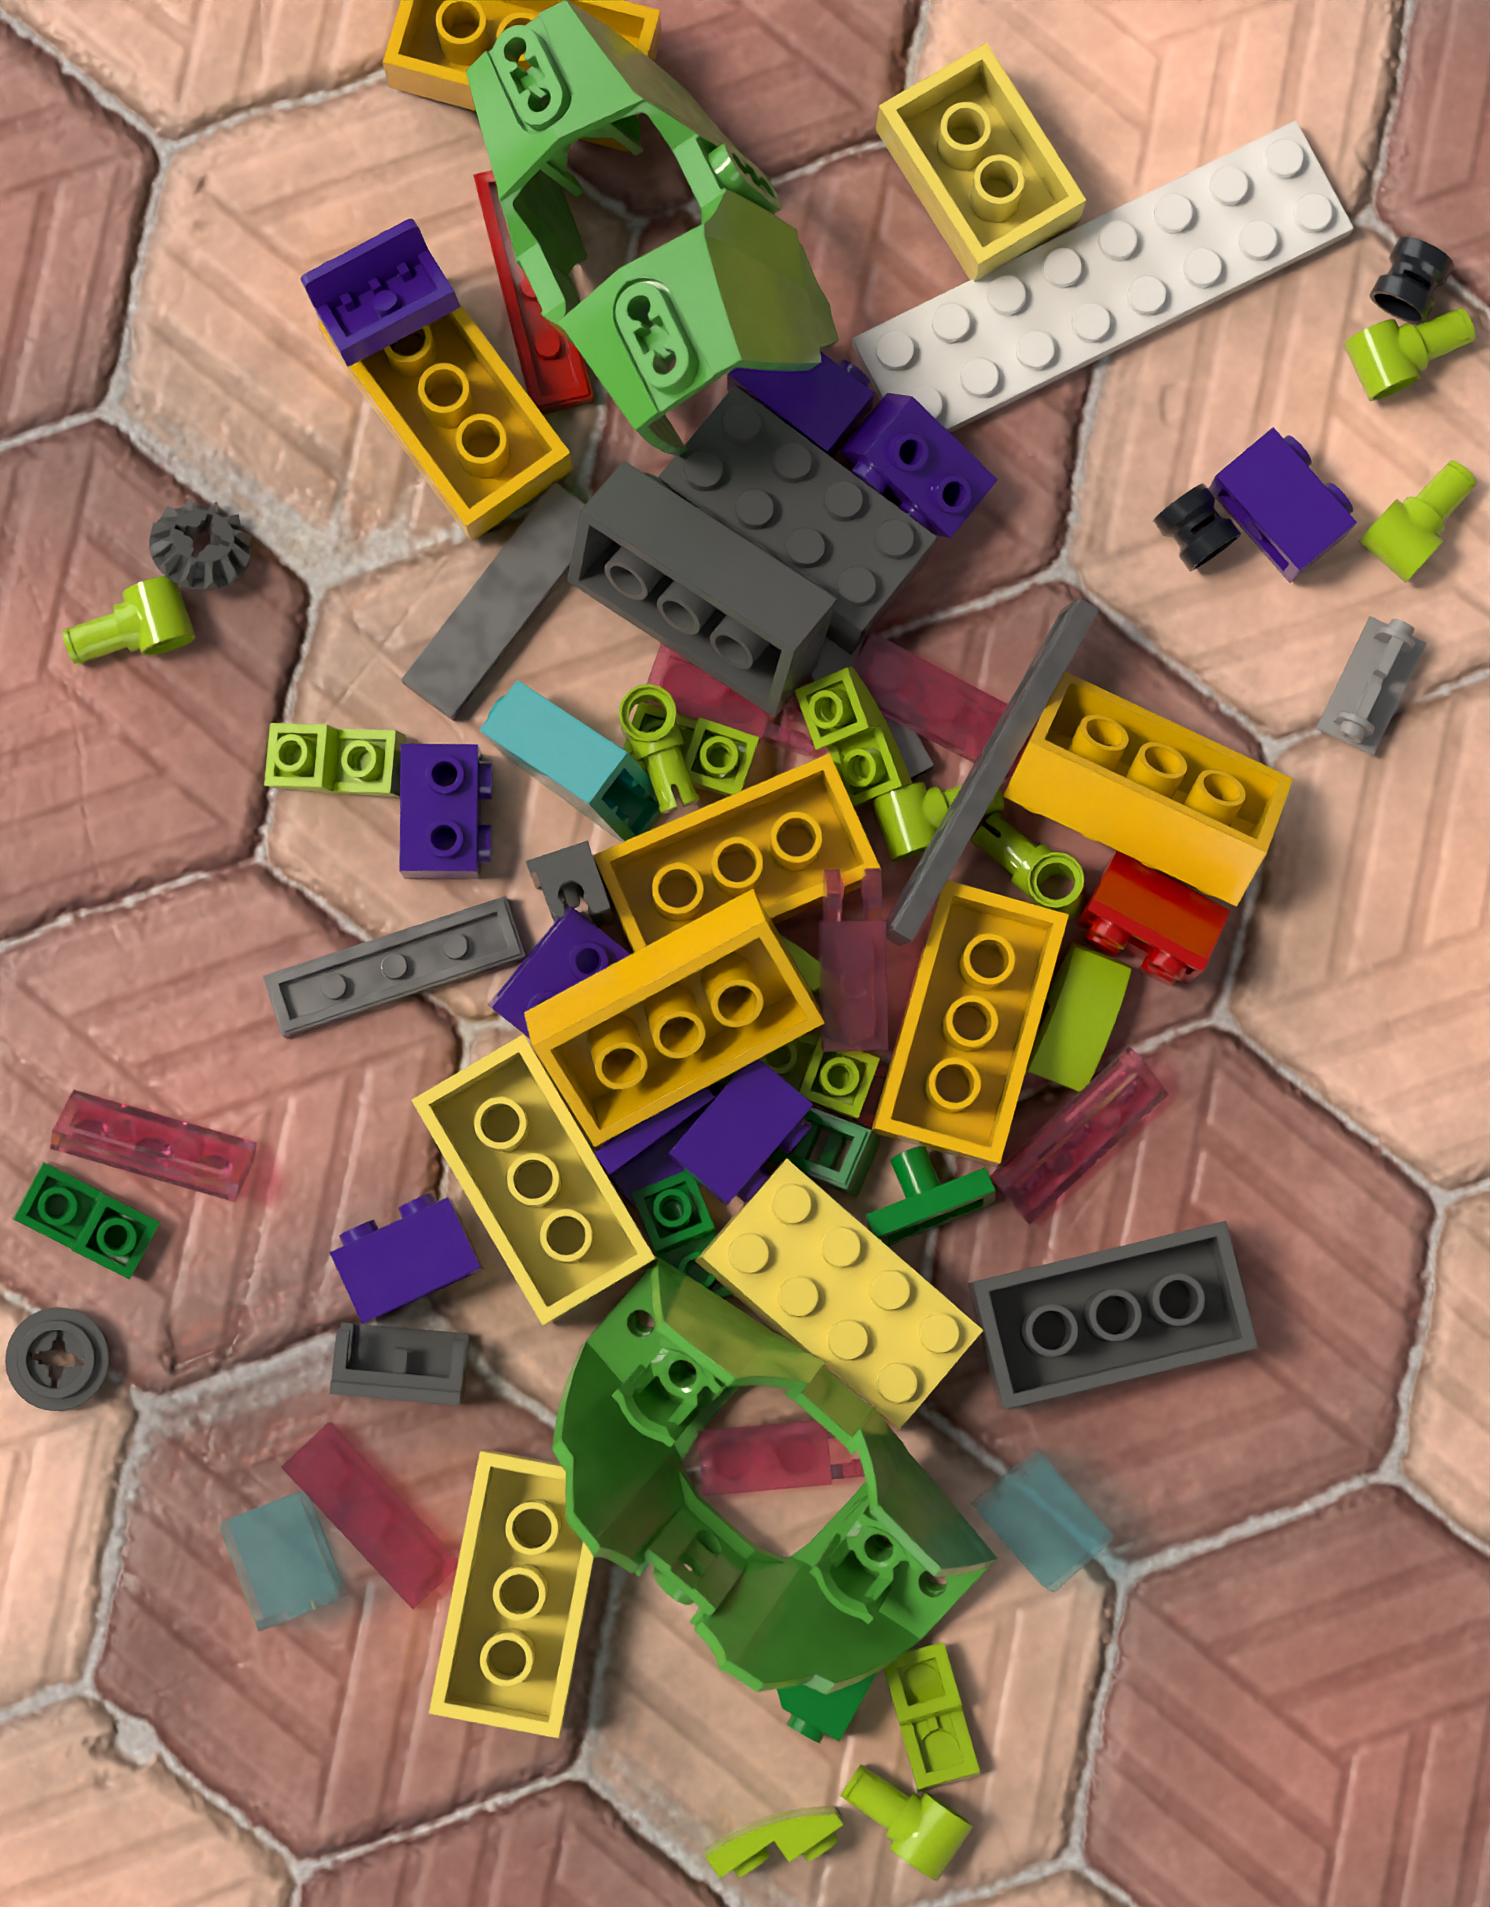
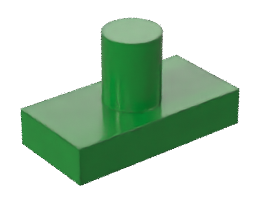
(927, 1200)

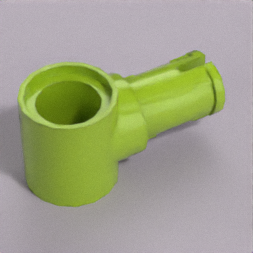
(1393, 356)
(1412, 528)
(147, 620)
(660, 748)
(914, 814)
(1031, 864)
(921, 1829)

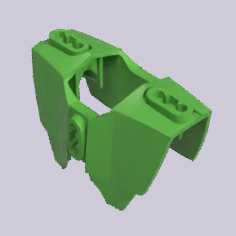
(718, 294)
(769, 1619)

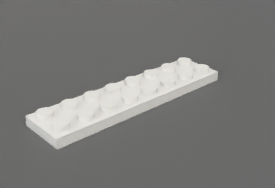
(1108, 281)

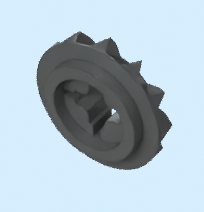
(220, 561)
(35, 1381)

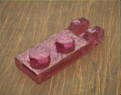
(703, 696)
(853, 968)
(769, 1458)

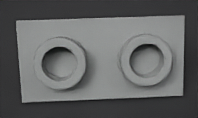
(1372, 684)

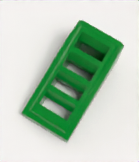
(856, 1164)

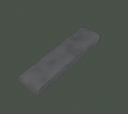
(498, 605)
(394, 967)

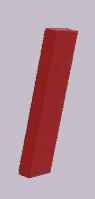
(548, 361)

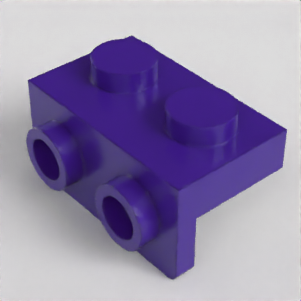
(379, 292)
(641, 1152)

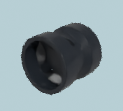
(1412, 280)
(1187, 516)

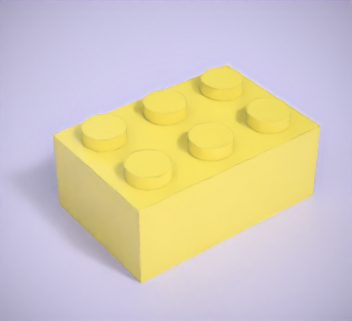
(980, 162)

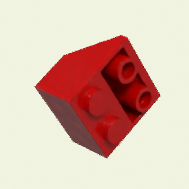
(1152, 920)

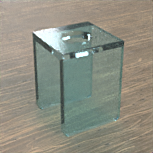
(1042, 1520)
(282, 1560)

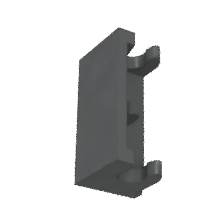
(571, 875)
(400, 1364)

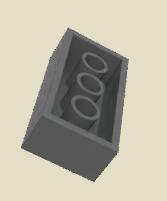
(803, 510)
(700, 588)
(1112, 1315)

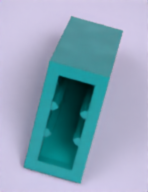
(573, 762)

